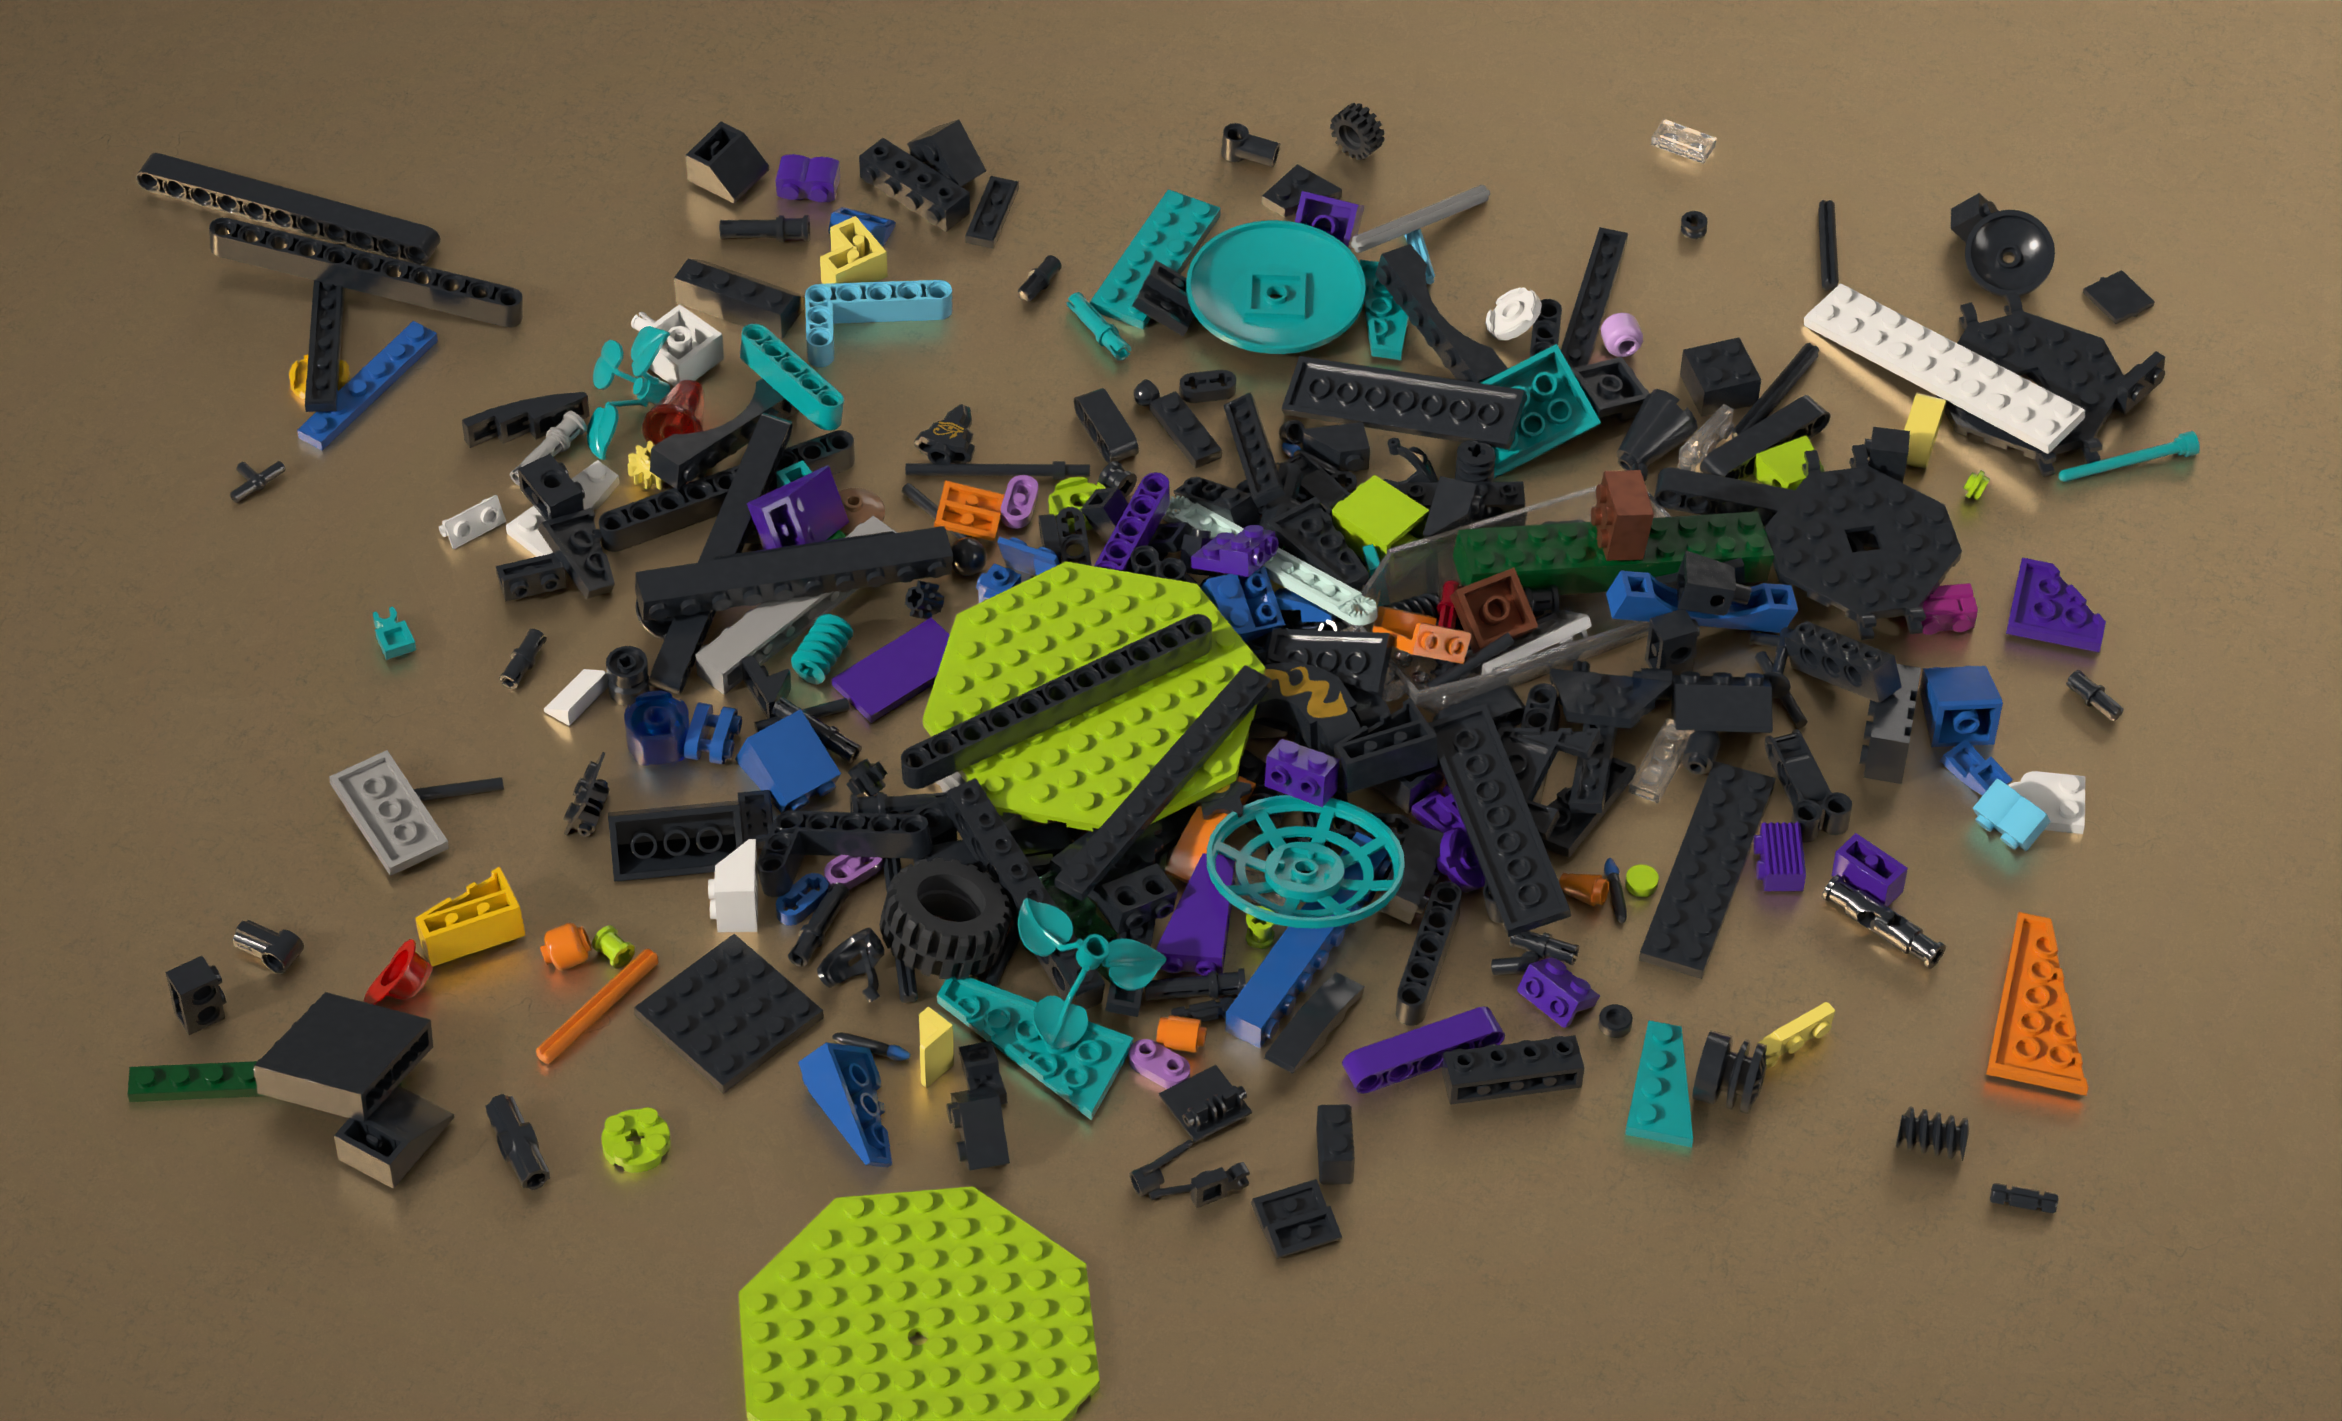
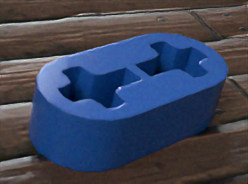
(798, 896)

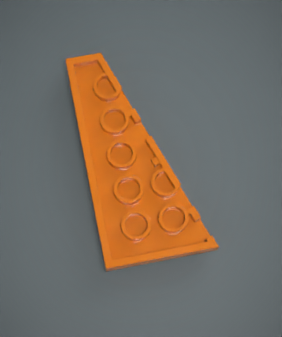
(2035, 1020)

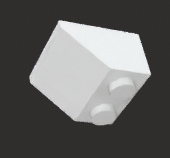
(735, 890)

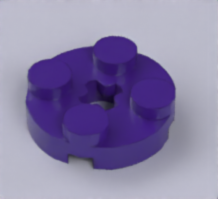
(1459, 860)

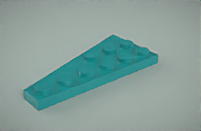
(1075, 1073)

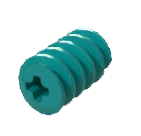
(821, 648)

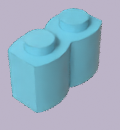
(2011, 815)

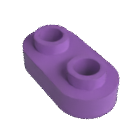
(1017, 507)
(851, 870)
(1157, 1063)

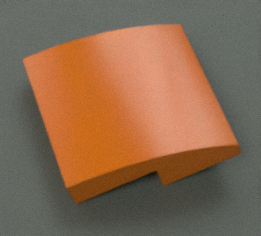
(969, 510)

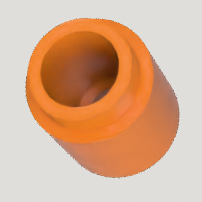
(1181, 1033)

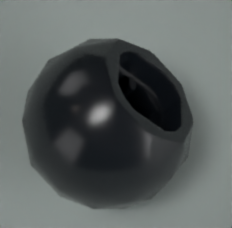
(968, 556)

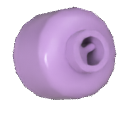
(1621, 334)

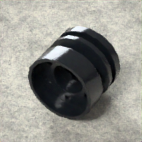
(1729, 1072)

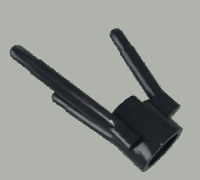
(1149, 1177)

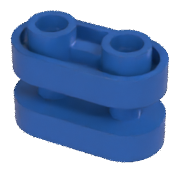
(722, 742)

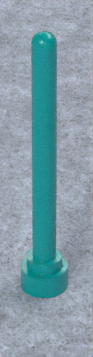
(2185, 444)

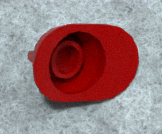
(402, 976)

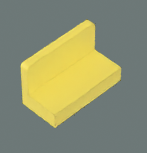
(935, 1046)

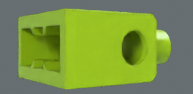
(1783, 464)

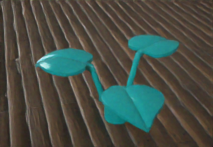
(647, 388)
(1048, 928)

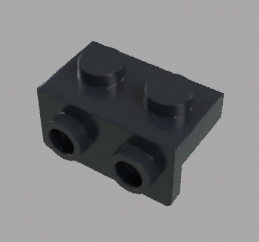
(2140, 382)
(531, 576)

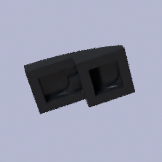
(982, 1068)

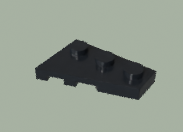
(579, 549)

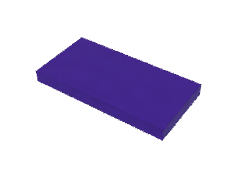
(894, 671)

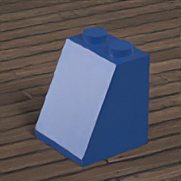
(1960, 705)
(789, 762)

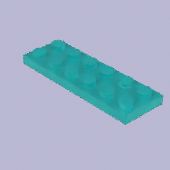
(1169, 236)

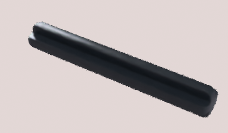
(1828, 245)

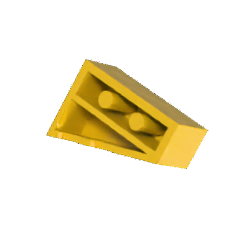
(471, 922)

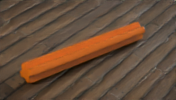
(597, 1006)

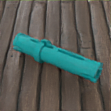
(1105, 333)

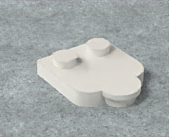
(2058, 796)

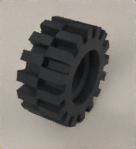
(1357, 131)

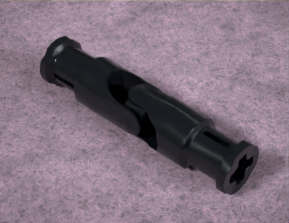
(1887, 923)

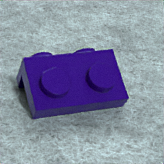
(1556, 990)

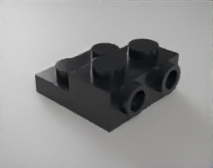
(1611, 388)

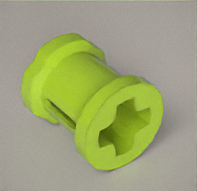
(1259, 932)
(613, 946)

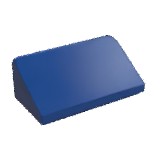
(879, 227)

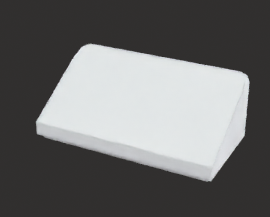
(578, 695)

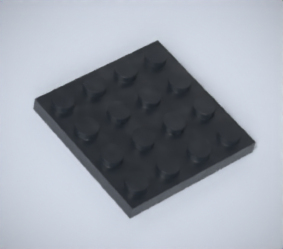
(728, 1013)

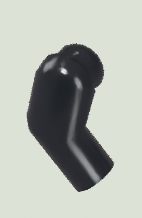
(1513, 965)

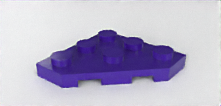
(2052, 610)

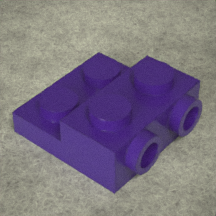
(1238, 553)

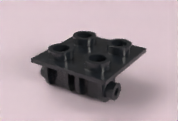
(589, 801)
(1206, 1103)

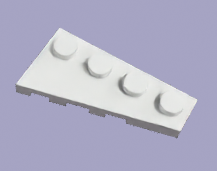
(597, 483)

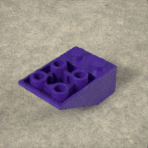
(799, 511)

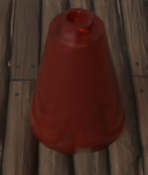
(676, 413)

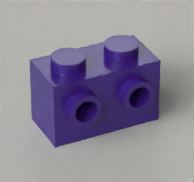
(1302, 772)
(1870, 869)

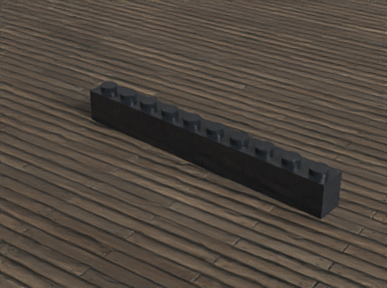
(793, 573)

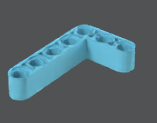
(867, 303)

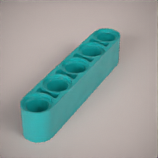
(791, 377)

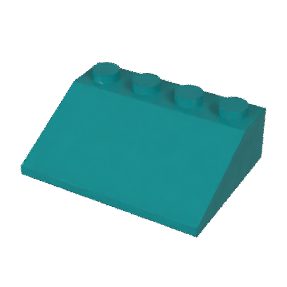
(1553, 408)

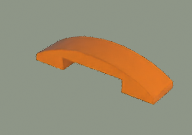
(1195, 841)

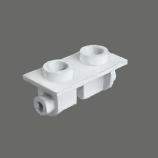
(473, 522)

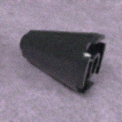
(1656, 430)

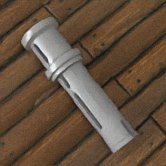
(556, 441)

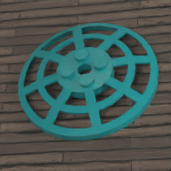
(1288, 860)

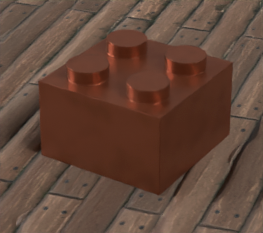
(1622, 515)
(1493, 609)

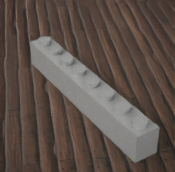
(768, 629)

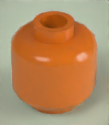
(566, 946)

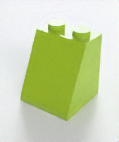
(1380, 517)

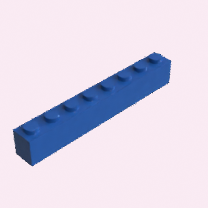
(1293, 962)

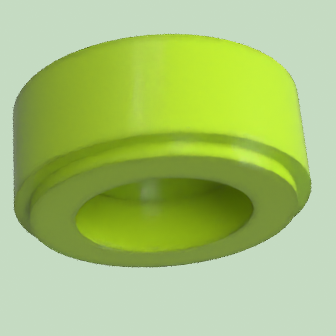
(1641, 880)

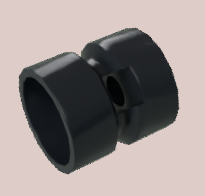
(627, 674)

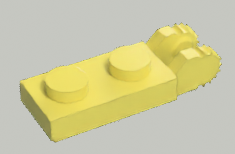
(1795, 1033)

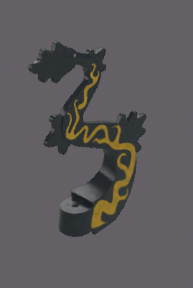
(1299, 695)

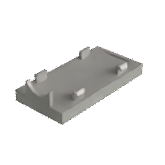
(1551, 629)
(389, 812)

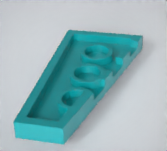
(1661, 1089)

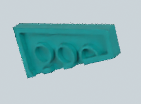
(1385, 319)

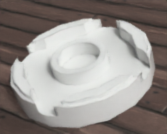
(1513, 314)

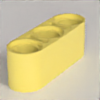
(1923, 425)

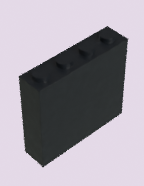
(344, 1056)

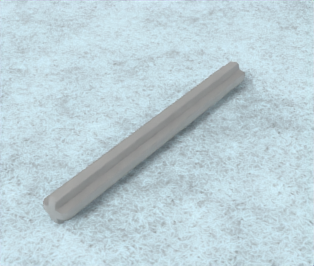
(1420, 218)

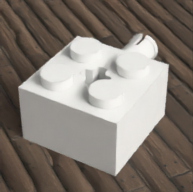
(689, 349)

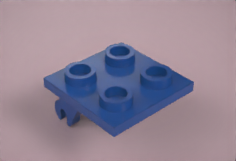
(1025, 558)

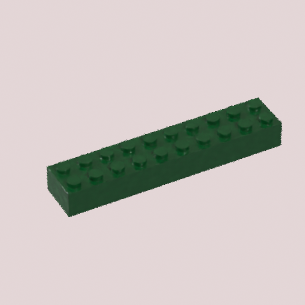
(1573, 561)

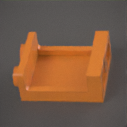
(1421, 636)

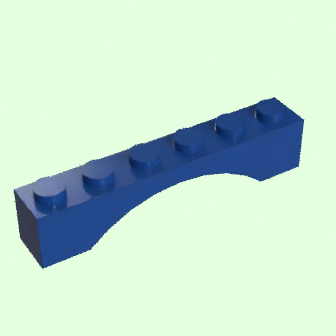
(1641, 597)

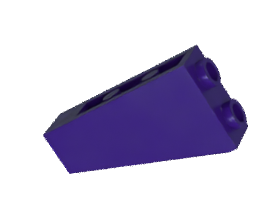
(1200, 924)

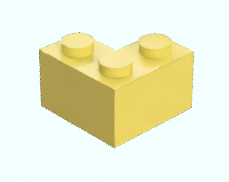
(853, 255)

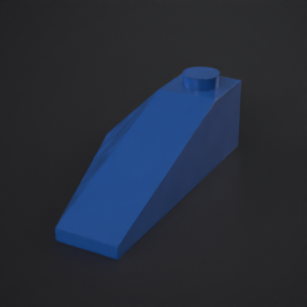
(846, 1087)

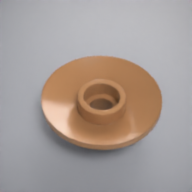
(860, 506)

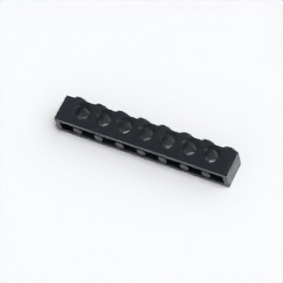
(1004, 860)

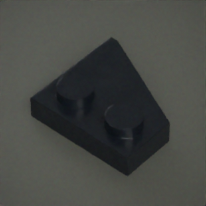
(1286, 193)

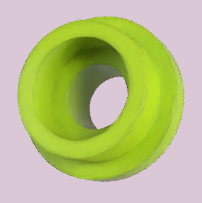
(1976, 484)

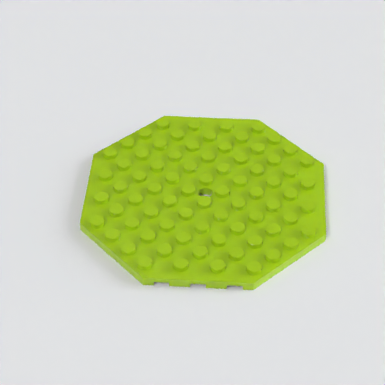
(1100, 756)
(986, 1289)

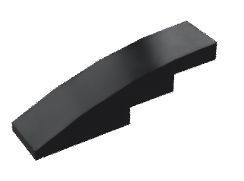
(524, 416)
(1313, 1023)

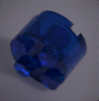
(656, 728)

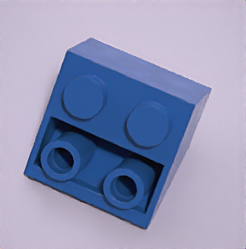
(1246, 603)

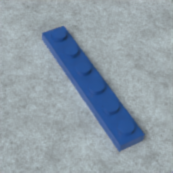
(368, 385)

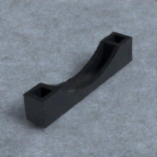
(1405, 278)
(686, 456)

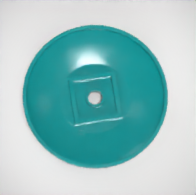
(1248, 263)

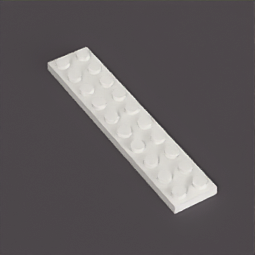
(1944, 368)

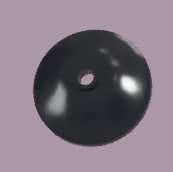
(2014, 235)

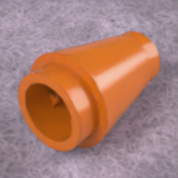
(1585, 887)

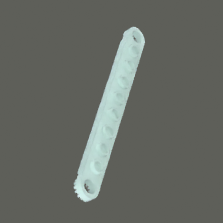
(1285, 568)

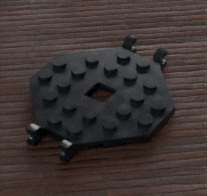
(2070, 362)
(1873, 584)

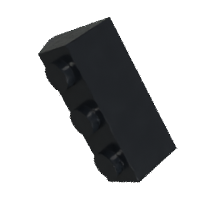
(1722, 702)

